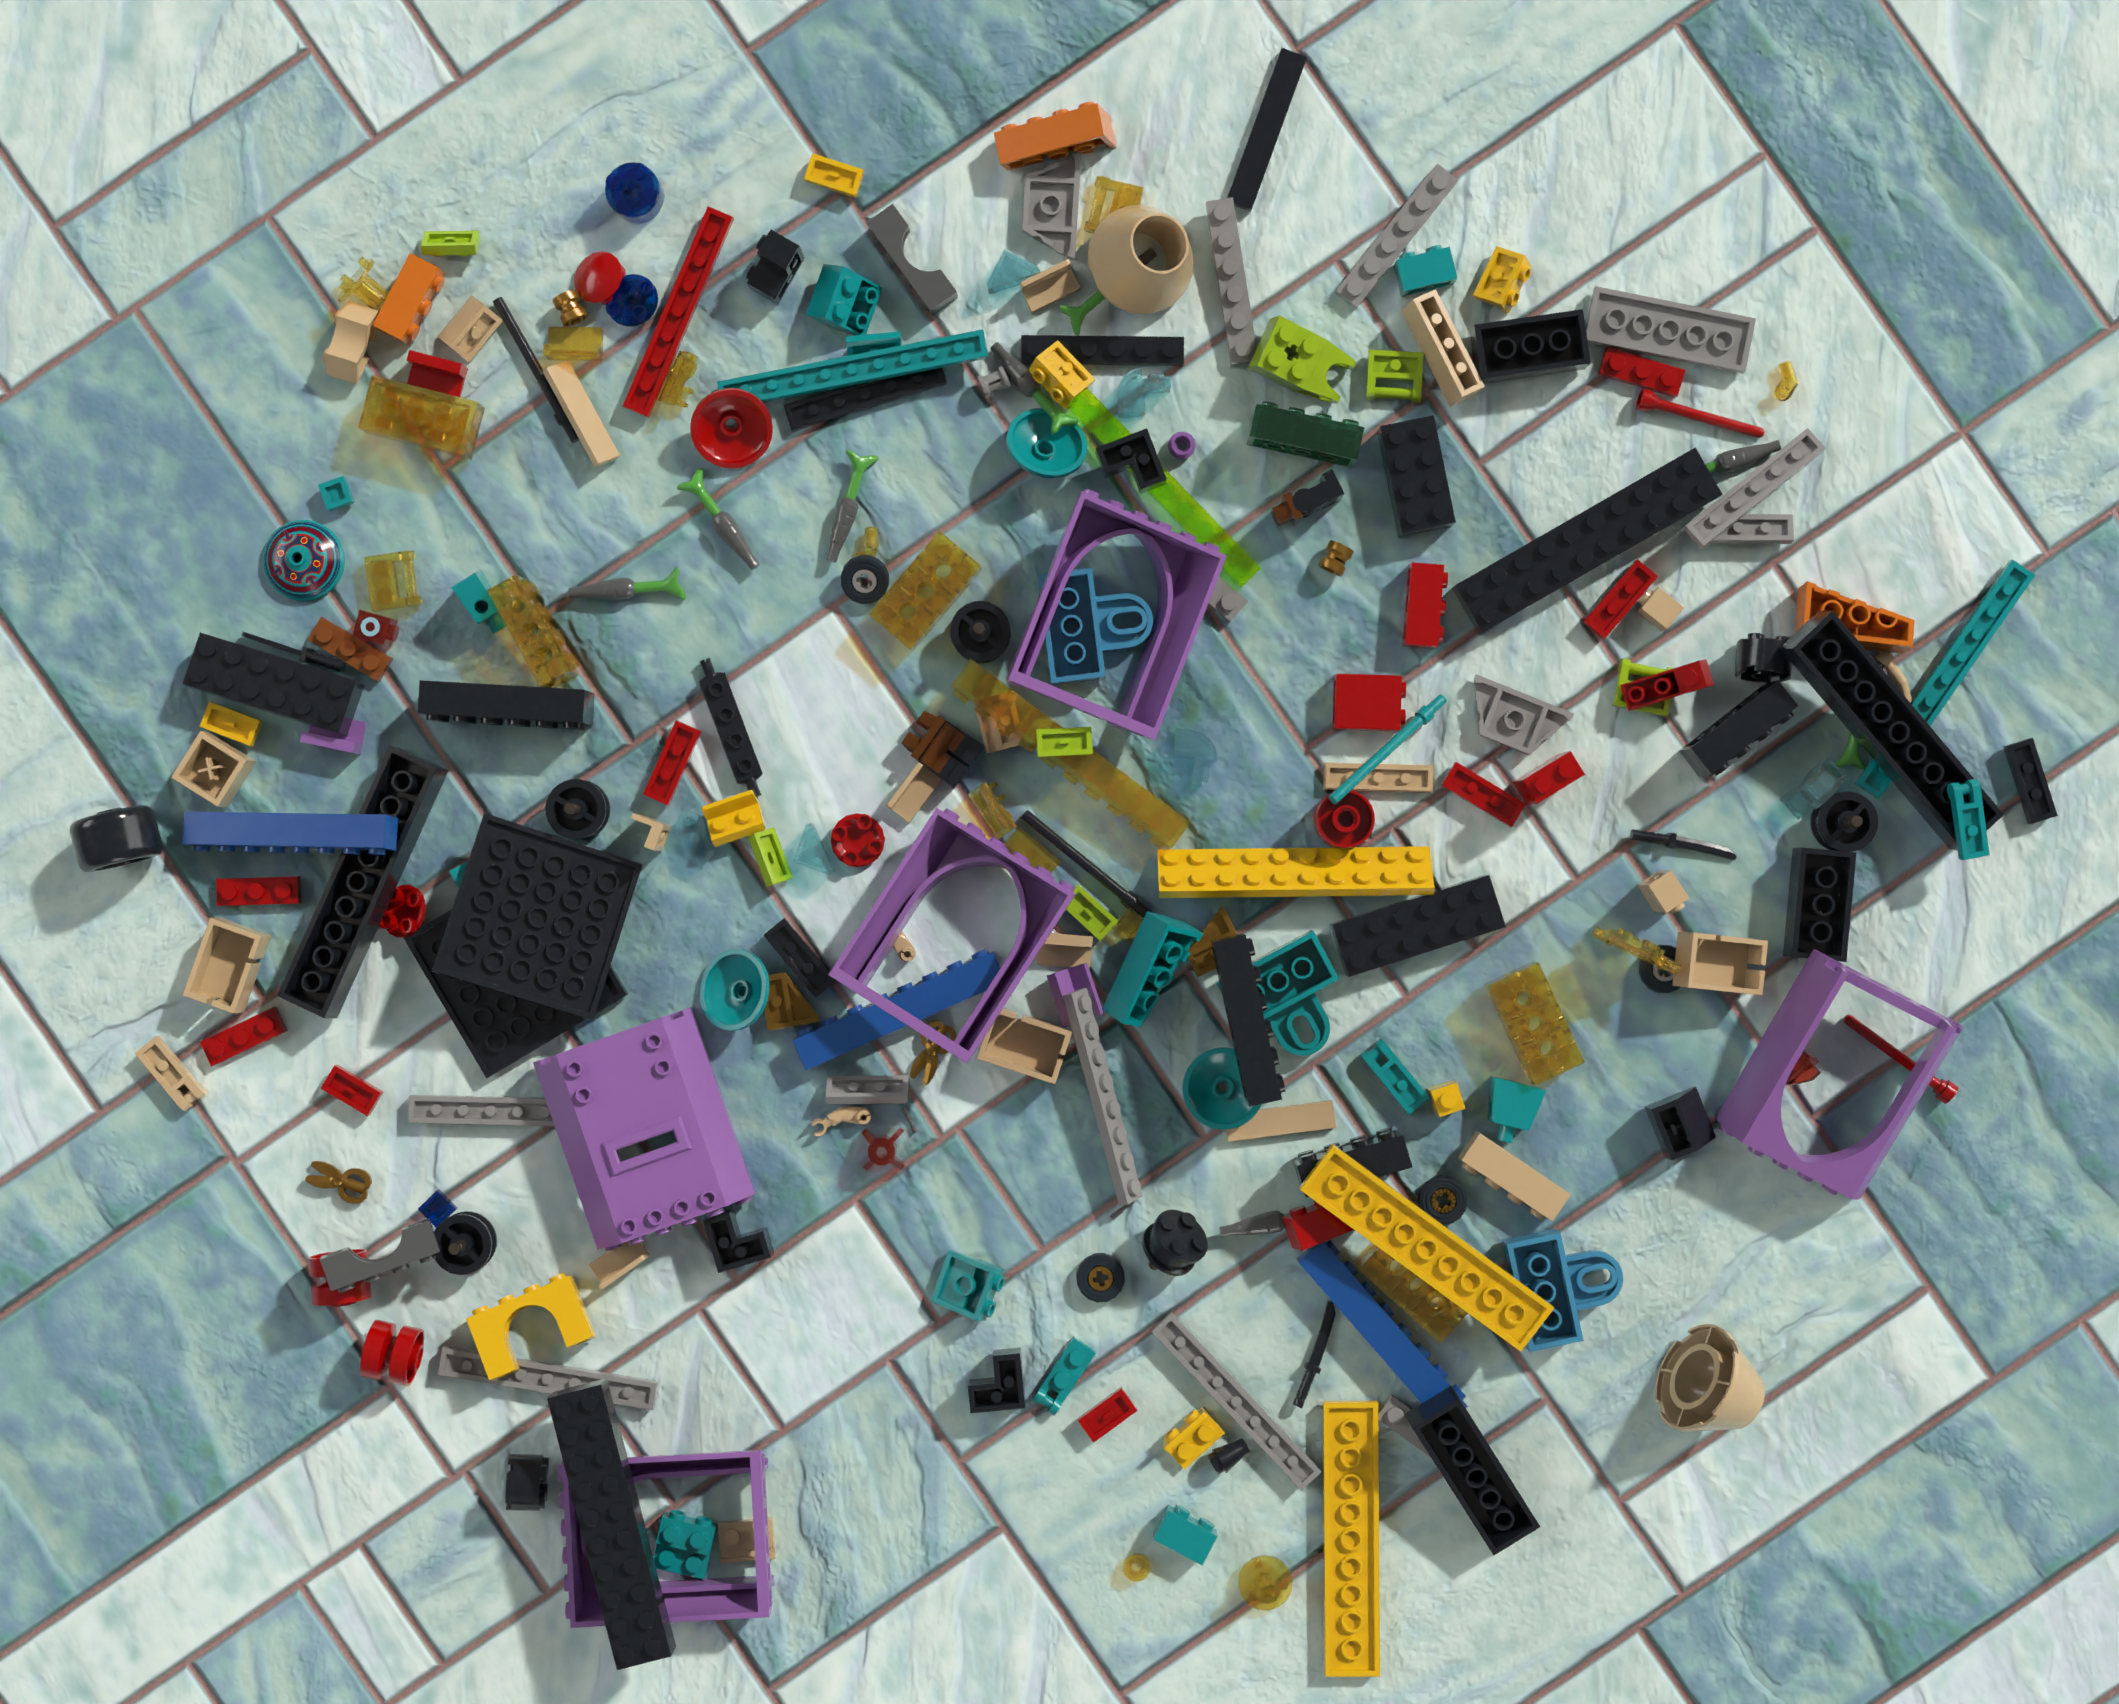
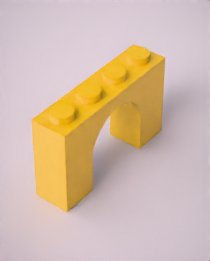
(492, 1325)

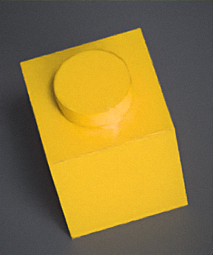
(1446, 1098)

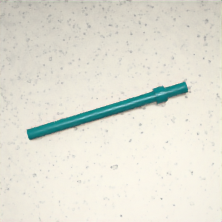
(1422, 717)

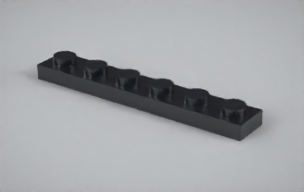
(1109, 349)

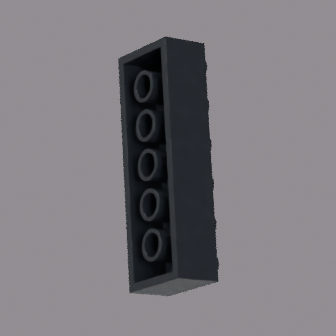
(273, 684)
(506, 703)
(1417, 925)
(1246, 1019)
(1472, 1470)

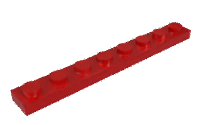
(678, 312)

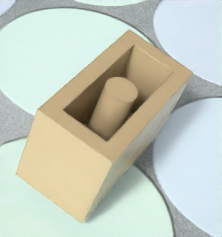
(1663, 892)

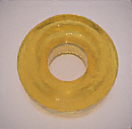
(1136, 1575)

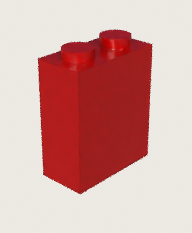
(1368, 702)
(1548, 778)

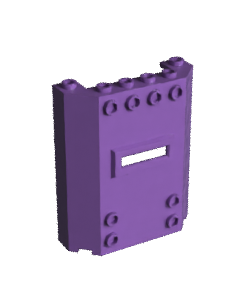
(631, 1091)

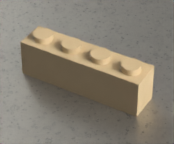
(1442, 348)
(1514, 1176)

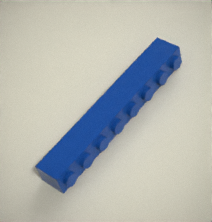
(290, 831)
(921, 1001)
(1375, 1322)

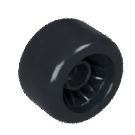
(116, 838)

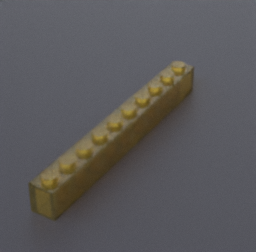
(1092, 771)

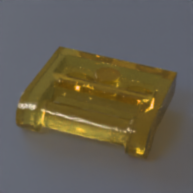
(1124, 196)
(384, 584)

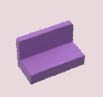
(324, 738)
(1068, 981)

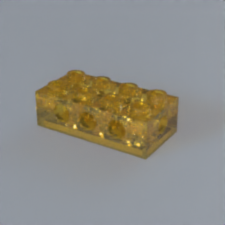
(919, 574)
(508, 599)
(1552, 1024)
(1415, 1302)

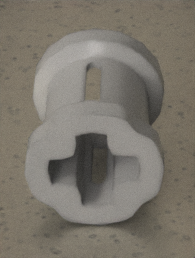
(985, 380)

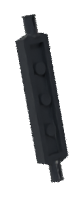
(730, 727)

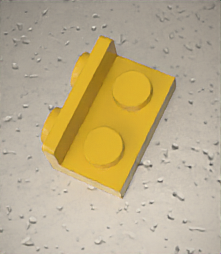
(1503, 279)
(1060, 374)
(734, 818)
(1192, 1437)

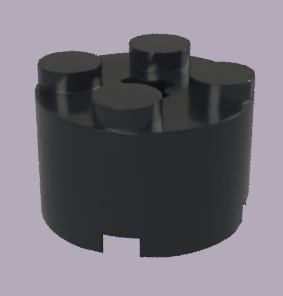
(1761, 659)
(525, 1482)

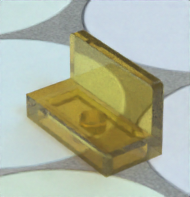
(574, 343)

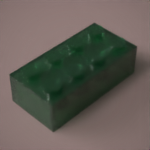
(1305, 435)

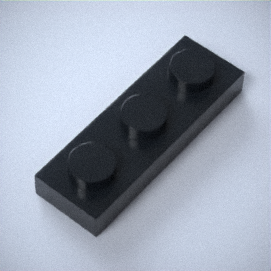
(2030, 781)
(799, 957)

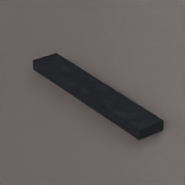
(1266, 128)
(859, 397)

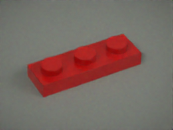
(1641, 372)
(1620, 599)
(672, 763)
(1483, 794)
(258, 890)
(243, 1036)

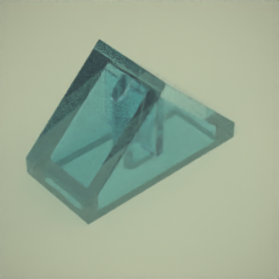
(1010, 272)
(812, 852)

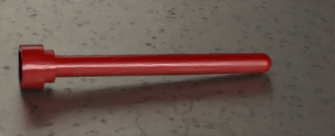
(1649, 401)
(1943, 1089)

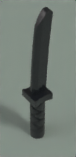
(306, 655)
(1671, 840)
(1316, 1356)

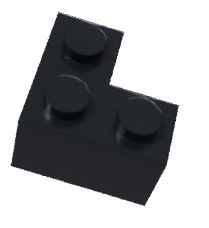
(776, 268)
(1133, 453)
(731, 1247)
(1005, 1389)

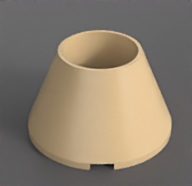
(1120, 272)
(1708, 1383)

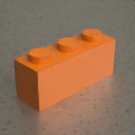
(409, 299)

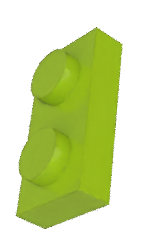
(450, 243)
(1064, 741)
(770, 857)
(1091, 913)

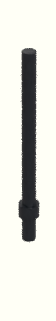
(535, 367)
(1129, 899)

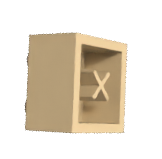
(213, 769)

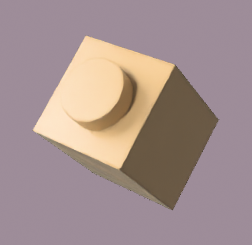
(1659, 608)

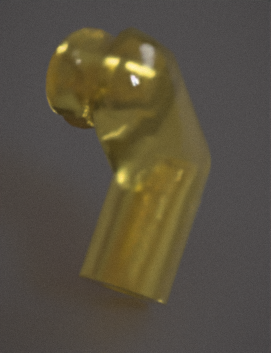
(1788, 382)
(871, 542)

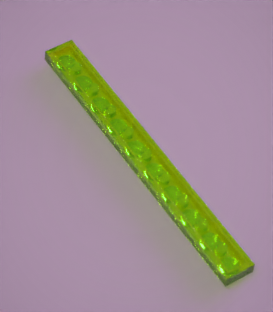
(1172, 495)

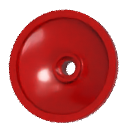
(736, 444)

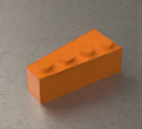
(1054, 136)
(1871, 626)

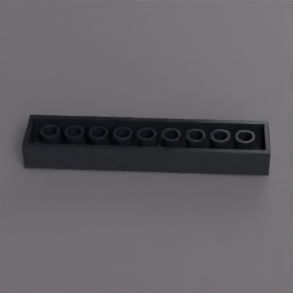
(1587, 541)
(1882, 720)
(361, 888)
(612, 1524)

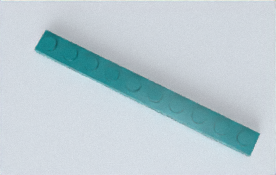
(863, 367)
(1958, 659)

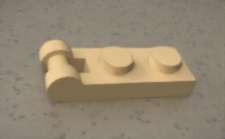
(170, 1072)

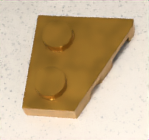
(1201, 952)
(786, 1004)

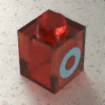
(376, 628)

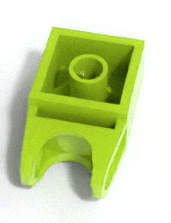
(1308, 359)

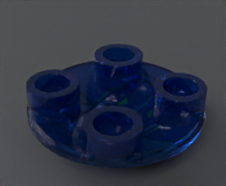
(633, 301)

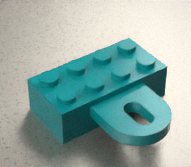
(1289, 985)

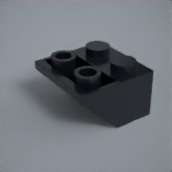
(1680, 1123)

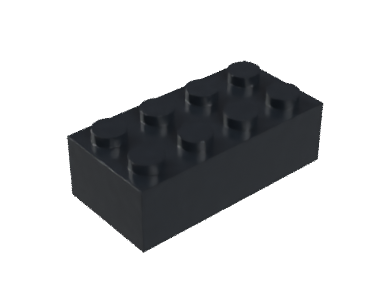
(1530, 346)
(1416, 476)
(1739, 728)
(1819, 903)
(1378, 1154)

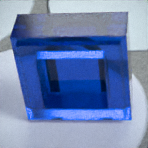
(437, 1207)

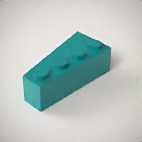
(1149, 967)

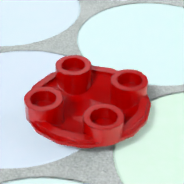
(598, 277)
(857, 840)
(404, 912)

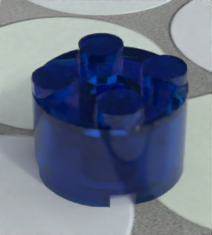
(619, 192)

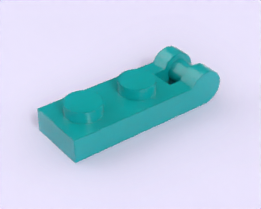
(1968, 819)
(1395, 1077)
(1064, 1375)

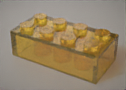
(421, 417)

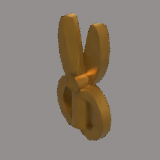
(929, 1056)
(335, 1178)

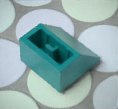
(844, 300)

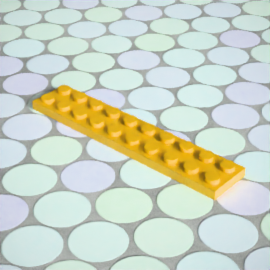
(1295, 872)
(1426, 1247)
(1351, 1539)

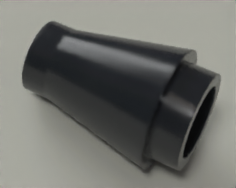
(1228, 1455)

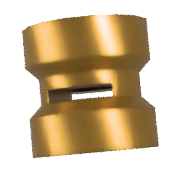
(569, 307)
(1335, 558)

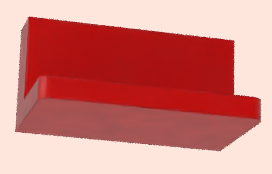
(436, 373)

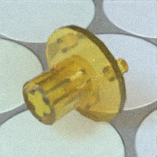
(363, 286)
(1265, 1582)

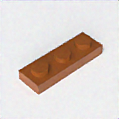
(350, 649)

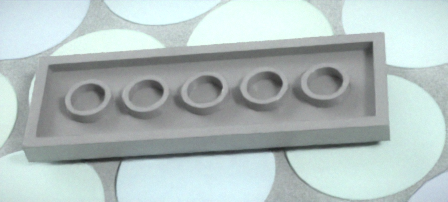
(1669, 330)

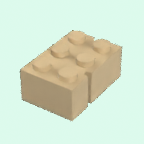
(1720, 963)
(226, 965)
(1025, 1045)

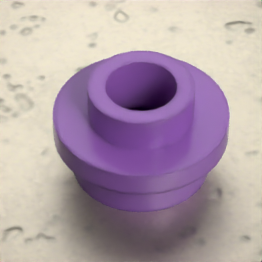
(1185, 437)

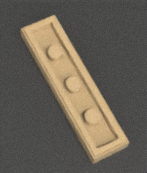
(581, 413)
(1383, 778)
(1286, 1121)

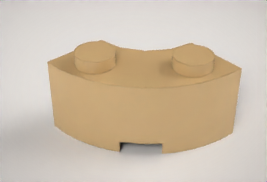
(346, 353)

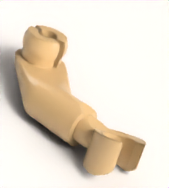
(1894, 673)
(904, 948)
(845, 1113)

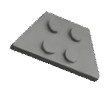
(1052, 205)
(1515, 717)

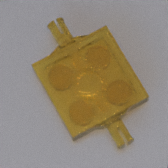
(1645, 950)

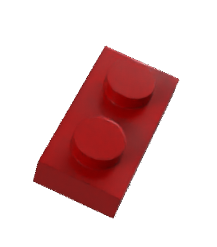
(352, 1090)
(1107, 1414)

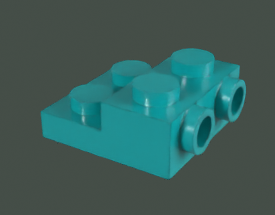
(968, 1286)
(684, 1544)

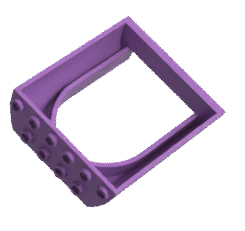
(1185, 585)
(937, 853)
(1755, 1100)
(688, 1598)

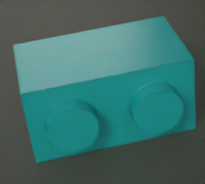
(1425, 270)
(1185, 1534)

